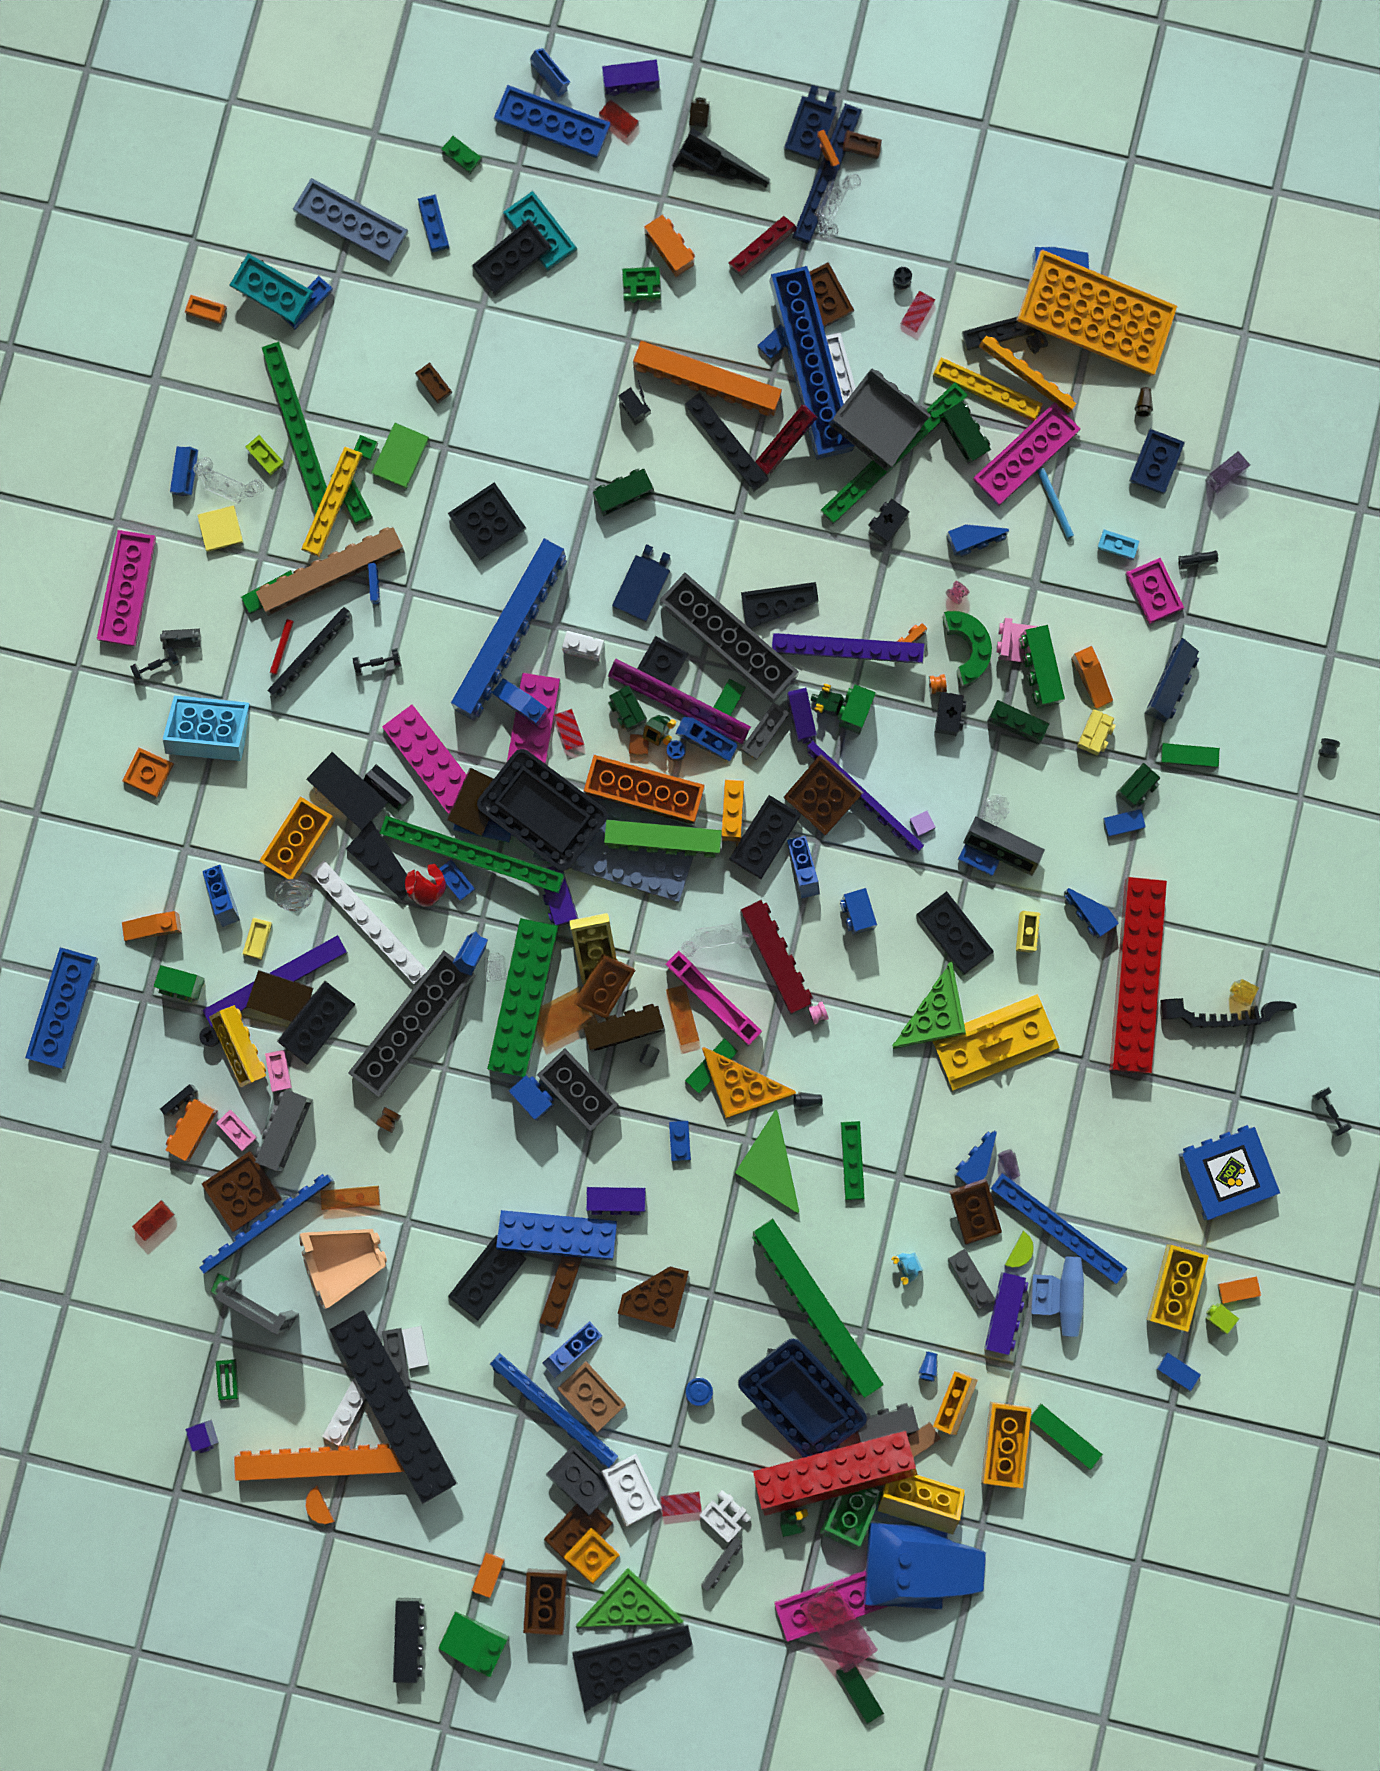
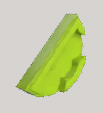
(1021, 1252)

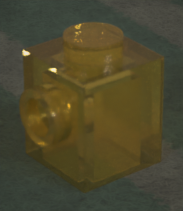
(1243, 992)

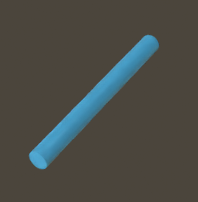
(1055, 503)

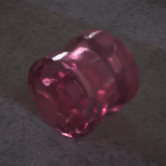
(957, 592)

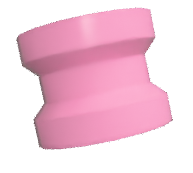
(818, 1013)

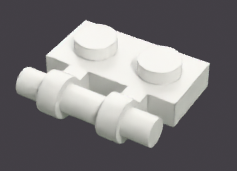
(720, 1520)

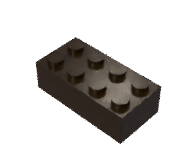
(624, 1028)

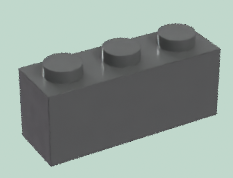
(889, 1422)

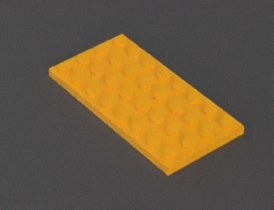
(1097, 313)

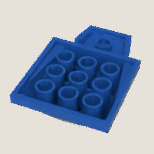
(919, 1567)

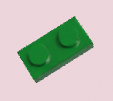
(461, 154)

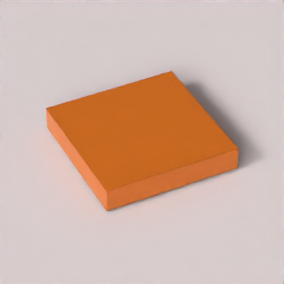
(148, 772)

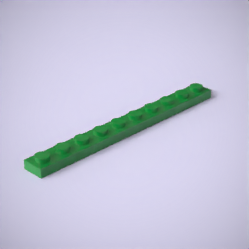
(295, 422)
(874, 473)
(472, 854)

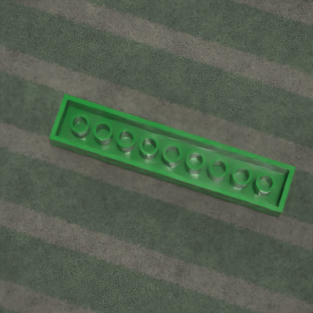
(818, 1308)

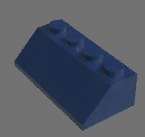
(1172, 681)

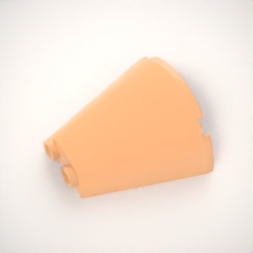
(340, 1261)

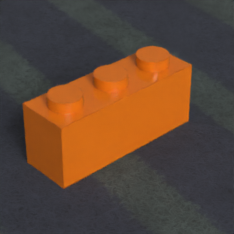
(669, 245)
(190, 1129)

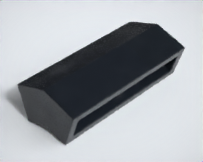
(387, 787)

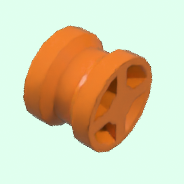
(937, 684)

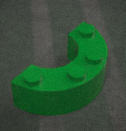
(978, 640)

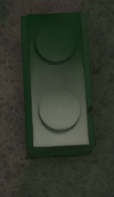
(627, 708)
(1138, 785)

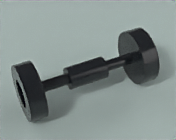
(376, 662)
(155, 664)
(1332, 1112)

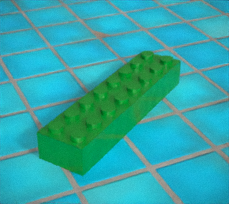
(523, 998)

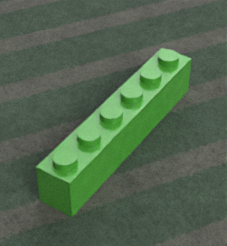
(662, 837)

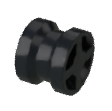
(902, 273)
(1036, 342)
(1329, 748)
(204, 1036)

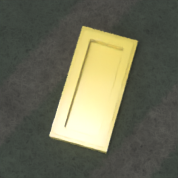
(257, 938)

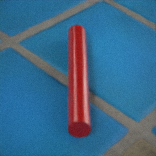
(281, 646)

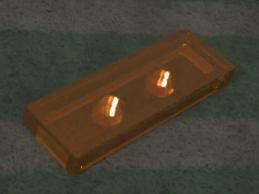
(682, 1015)
(350, 1197)

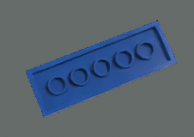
(552, 121)
(61, 1008)
(556, 1235)

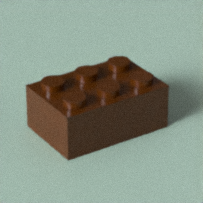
(545, 1601)

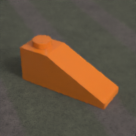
(1092, 676)
(152, 926)

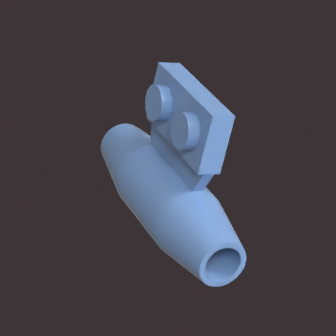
(1061, 1296)

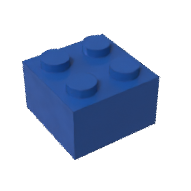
(858, 911)
(531, 1097)

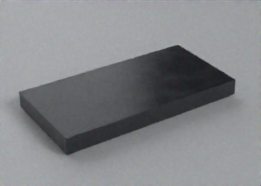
(512, 257)
(347, 791)
(765, 837)
(955, 933)
(315, 1022)
(486, 1279)

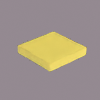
(220, 528)

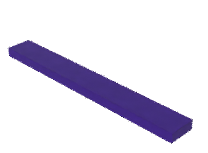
(292, 970)

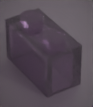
(1227, 472)

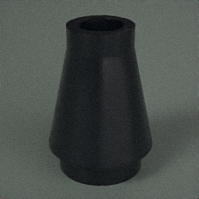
(806, 1100)

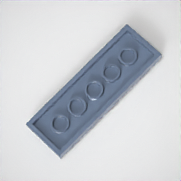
(350, 220)

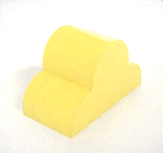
(591, 939)

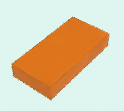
(205, 309)
(1239, 1289)
(488, 1574)

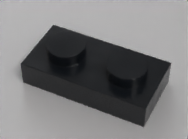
(185, 1095)

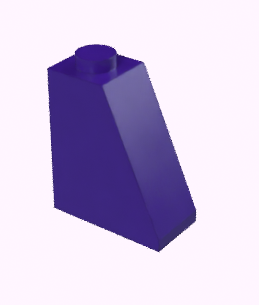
(801, 715)

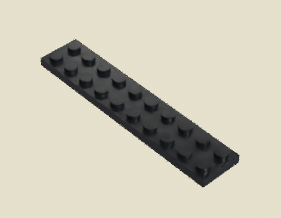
(393, 1407)

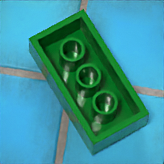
(1042, 666)

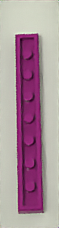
(679, 701)

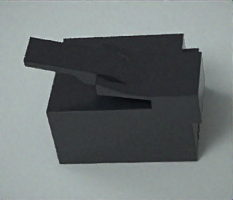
(633, 406)

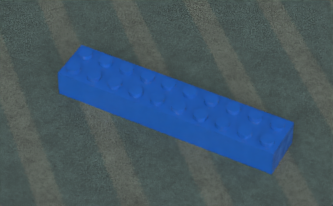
(810, 357)
(509, 629)

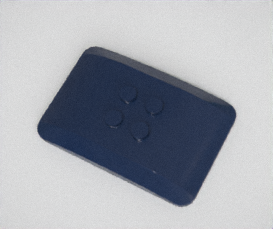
(802, 1399)

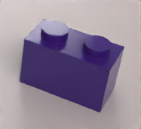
(202, 1436)

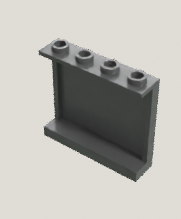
(879, 419)
(276, 1324)

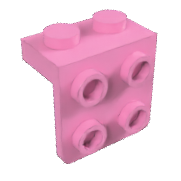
(1009, 645)

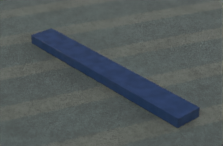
(808, 221)

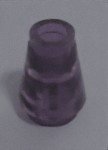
(1009, 1163)

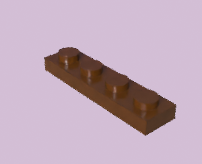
(560, 1291)

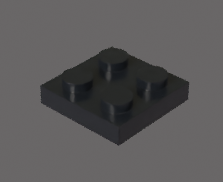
(663, 660)

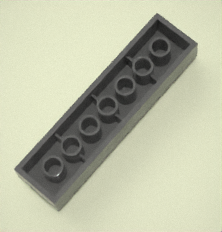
(729, 637)
(411, 1025)

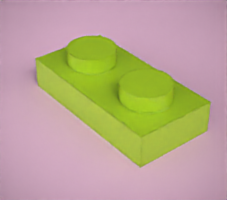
(264, 455)

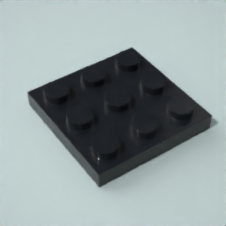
(487, 521)

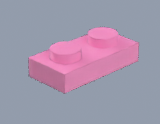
(278, 1070)
(236, 1130)

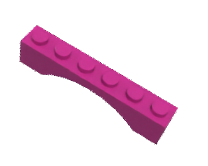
(713, 998)

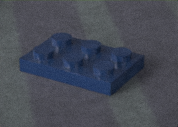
(1157, 461)

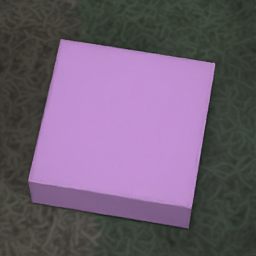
(922, 823)

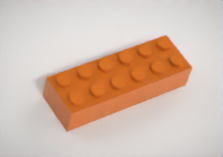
(644, 789)

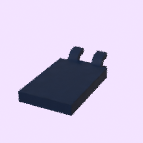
(809, 120)
(642, 585)

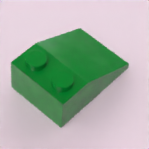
(851, 1517)
(473, 1643)

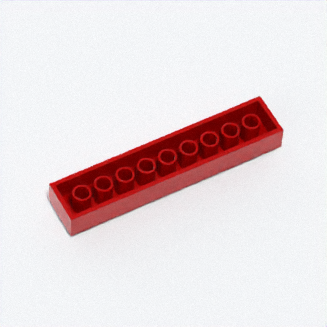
(1138, 975)

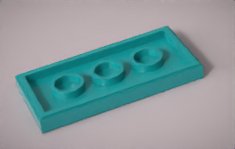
(532, 208)
(271, 288)

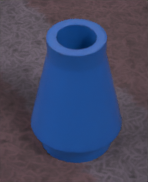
(928, 1369)

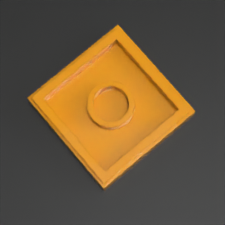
(591, 1555)

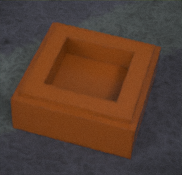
(638, 745)

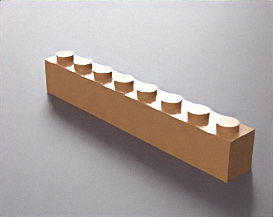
(329, 571)

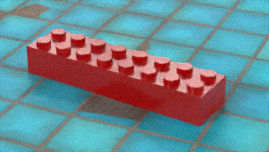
(835, 1473)

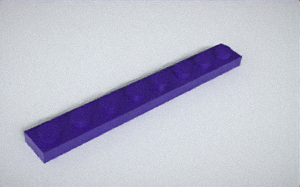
(848, 648)
(873, 805)

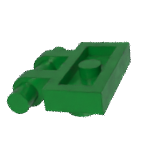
(641, 278)

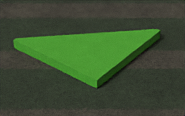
(938, 1014)
(768, 1164)
(627, 1604)

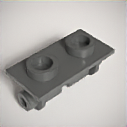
(180, 638)

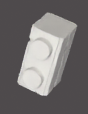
(583, 646)

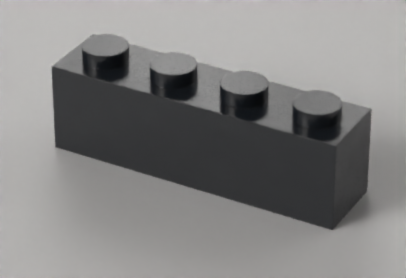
(1003, 846)
(407, 1640)

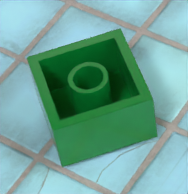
(857, 708)
(178, 982)

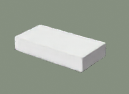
(415, 1347)

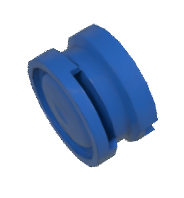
(699, 1391)

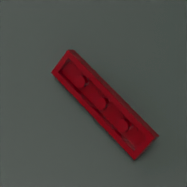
(762, 246)
(786, 439)

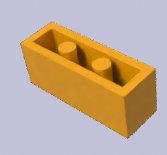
(732, 810)
(955, 1403)

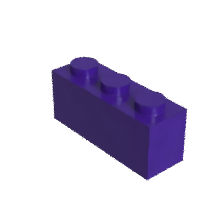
(631, 77)
(560, 903)
(615, 1200)

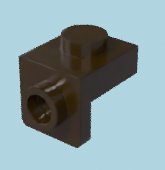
(699, 112)

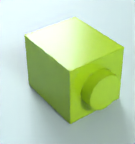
(1221, 1317)

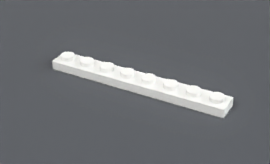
(369, 922)

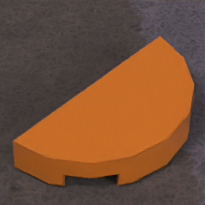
(827, 149)
(317, 1507)

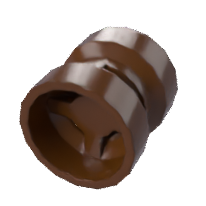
(388, 1119)

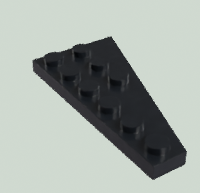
(617, 1664)

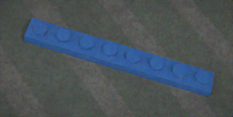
(259, 1227)
(1059, 1228)
(554, 1410)

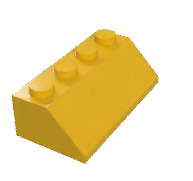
(237, 1045)
(923, 1502)

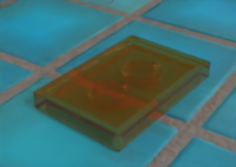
(562, 1018)

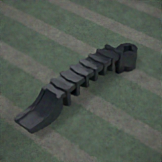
(1175, 1009)

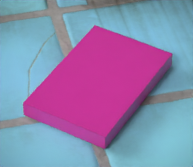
(1154, 590)

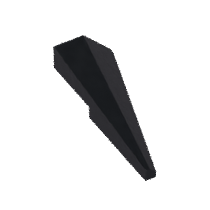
(707, 156)

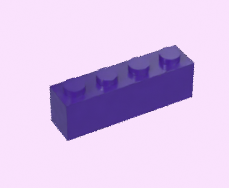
(1005, 1313)

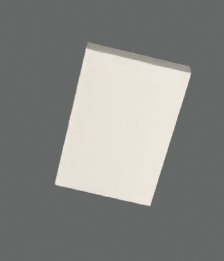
(630, 1490)

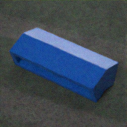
(549, 71)
(183, 471)
(470, 953)

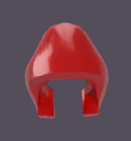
(424, 891)

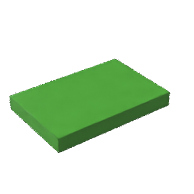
(400, 455)

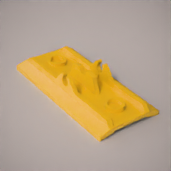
(997, 1042)

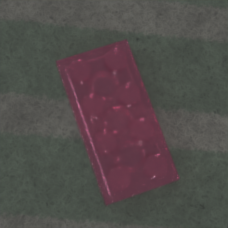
(838, 1627)

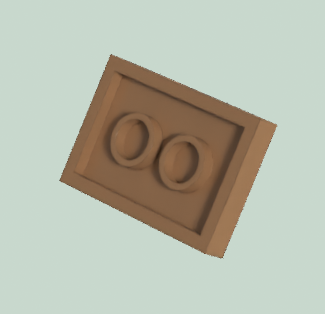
(591, 1396)

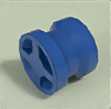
(676, 747)

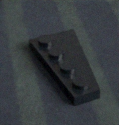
(772, 603)
(378, 858)

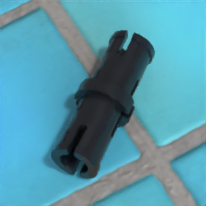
(1198, 559)

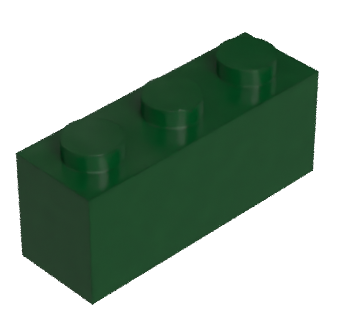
(965, 432)
(623, 491)
(1018, 722)

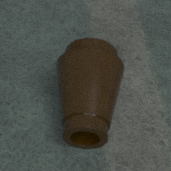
(1144, 403)

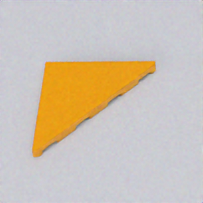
(741, 1087)

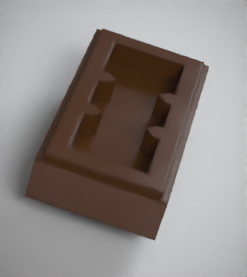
(862, 144)
(433, 383)

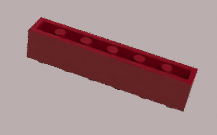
(776, 957)

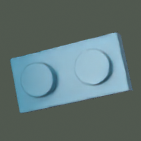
(1118, 544)

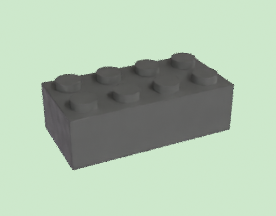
(578, 1089)
(283, 1130)

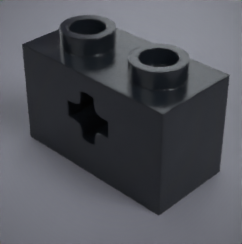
(885, 532)
(951, 702)

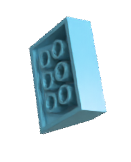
(206, 728)

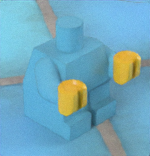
(910, 1265)

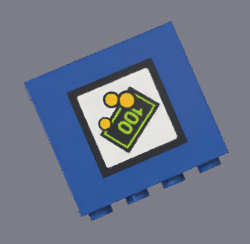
(1230, 1172)

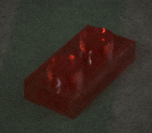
(619, 118)
(153, 1220)

